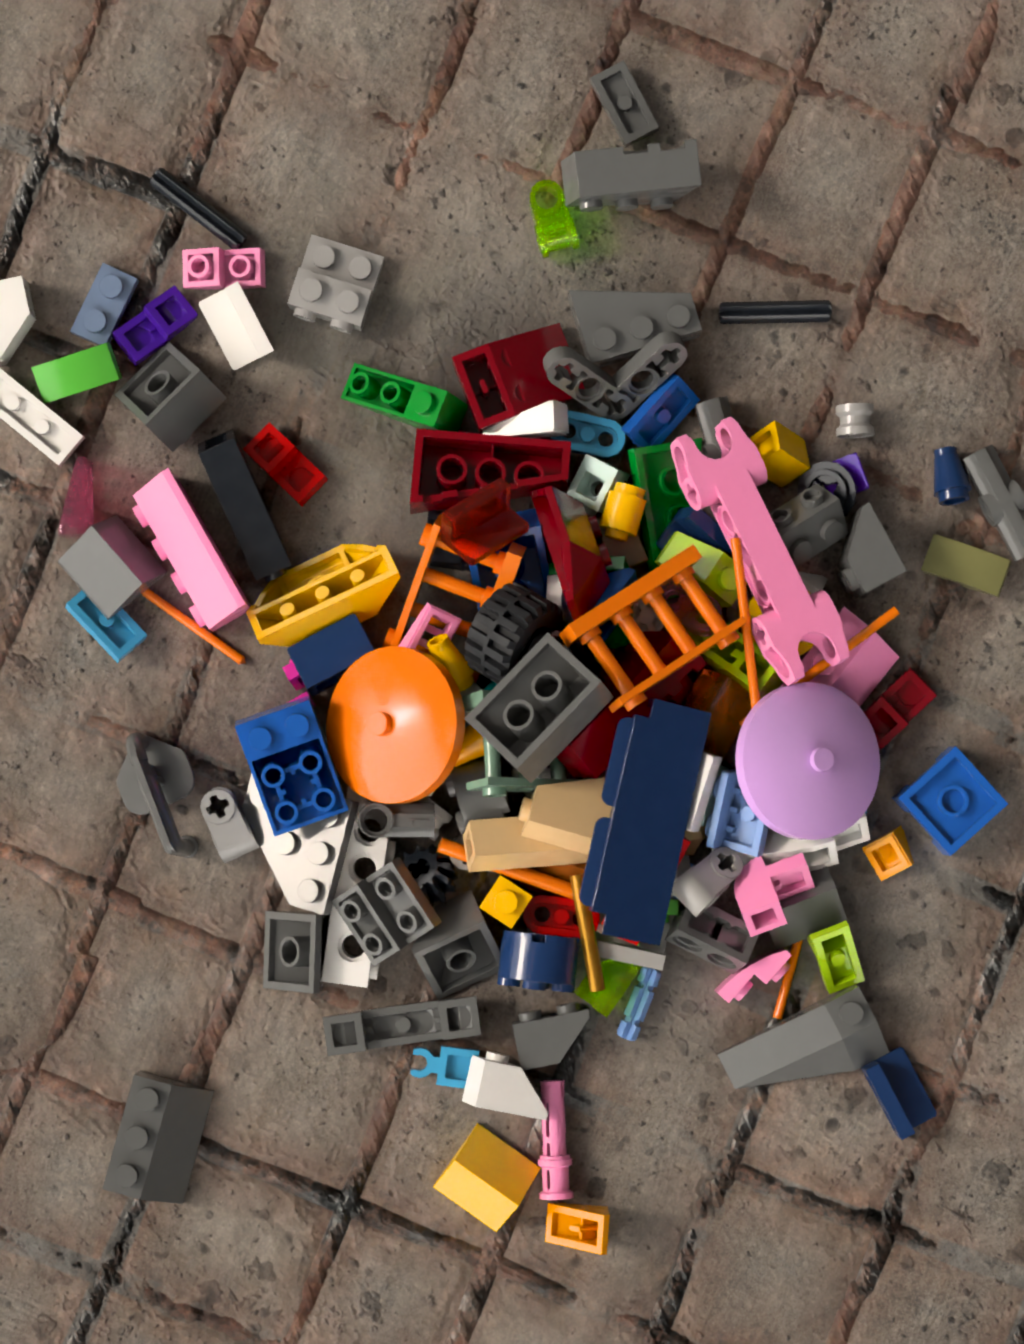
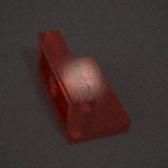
(482, 523)

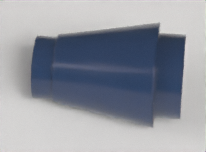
(950, 478)

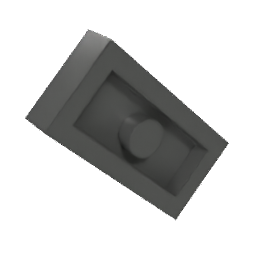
(624, 104)

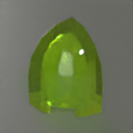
(616, 978)

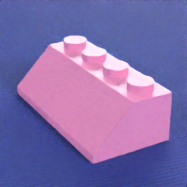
(191, 550)
(863, 668)

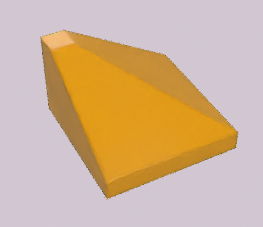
(889, 853)

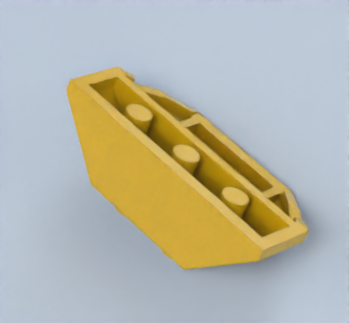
(323, 592)

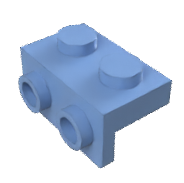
(732, 819)

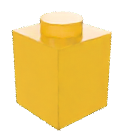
(505, 901)

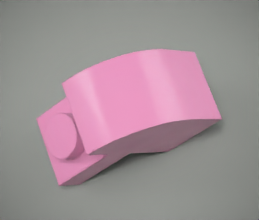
(762, 887)

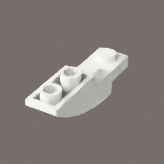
(817, 853)

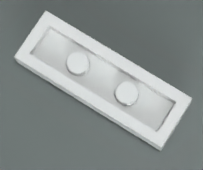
(37, 421)

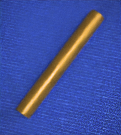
(587, 937)

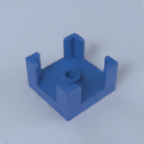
(951, 800)

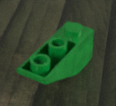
(404, 399)

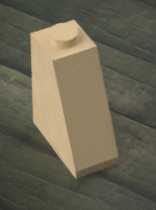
(564, 813)

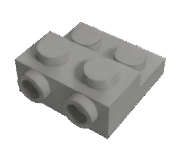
(335, 284)

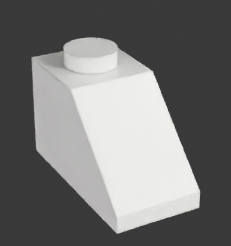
(501, 1087)

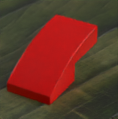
(285, 464)

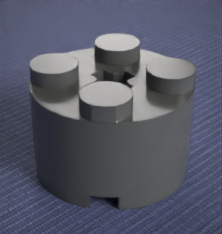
(472, 803)

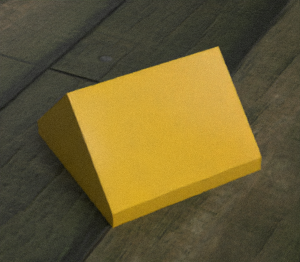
(487, 1177)

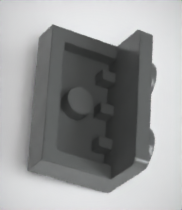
(810, 523)

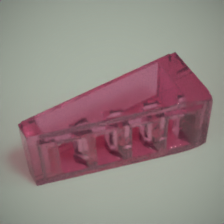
(79, 502)

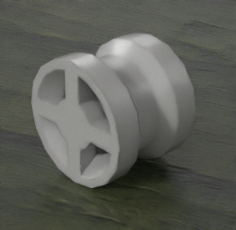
(855, 420)

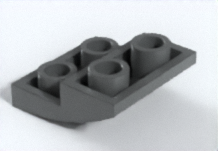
(386, 911)

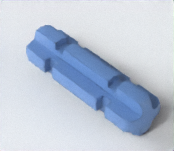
(638, 1003)

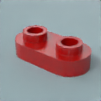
(560, 917)

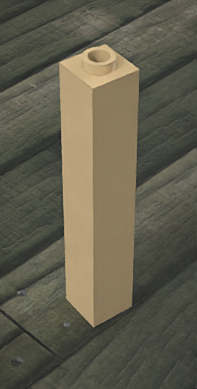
(499, 846)

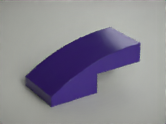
(155, 325)

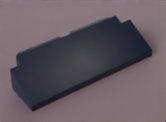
(651, 796)

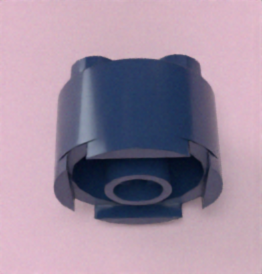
(538, 961)

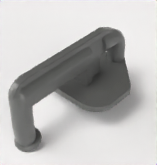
(153, 779)

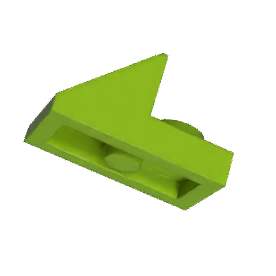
(836, 957)

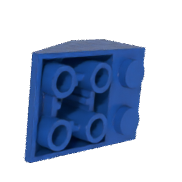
(291, 765)

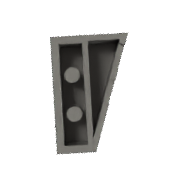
(630, 177)

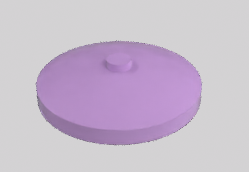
(807, 761)

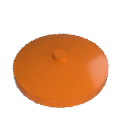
(395, 725)

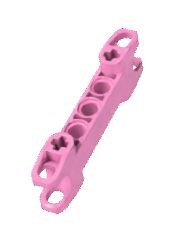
(785, 604)

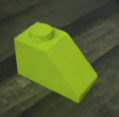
(712, 571)

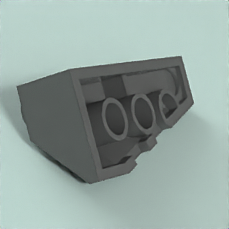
(816, 1041)

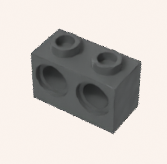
(713, 937)

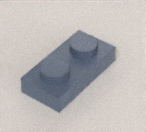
(104, 305)

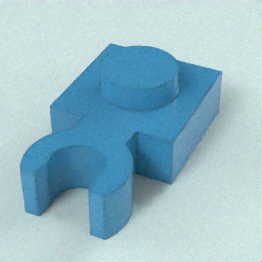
(450, 1066)

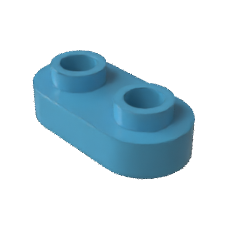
(588, 430)

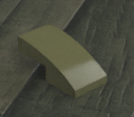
(966, 565)

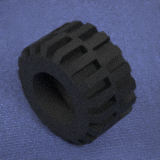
(508, 629)

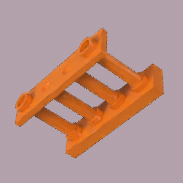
(503, 564)
(619, 611)

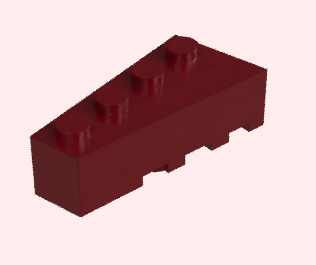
(457, 464)
(591, 749)

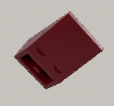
(509, 375)

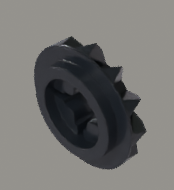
(831, 473)

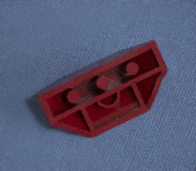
(573, 548)

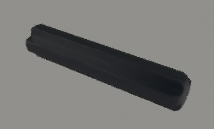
(198, 209)
(775, 312)

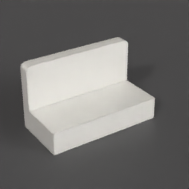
(235, 326)

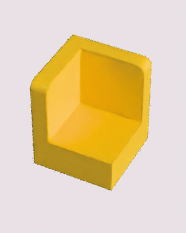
(782, 453)

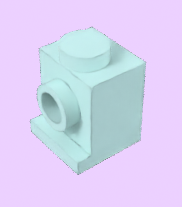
(589, 475)

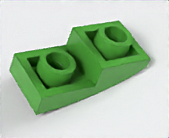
(76, 372)

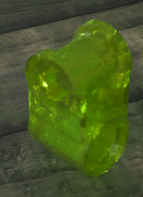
(552, 221)

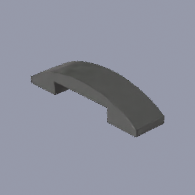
(402, 1025)

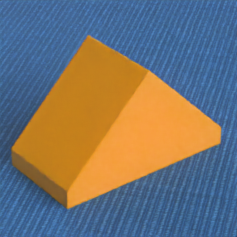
(578, 1226)

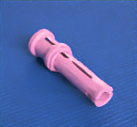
(555, 1160)

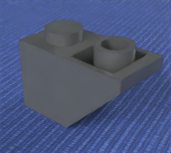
(547, 1038)

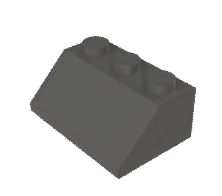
(539, 707)
(158, 1139)

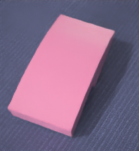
(220, 268)
(765, 967)

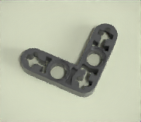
(619, 386)

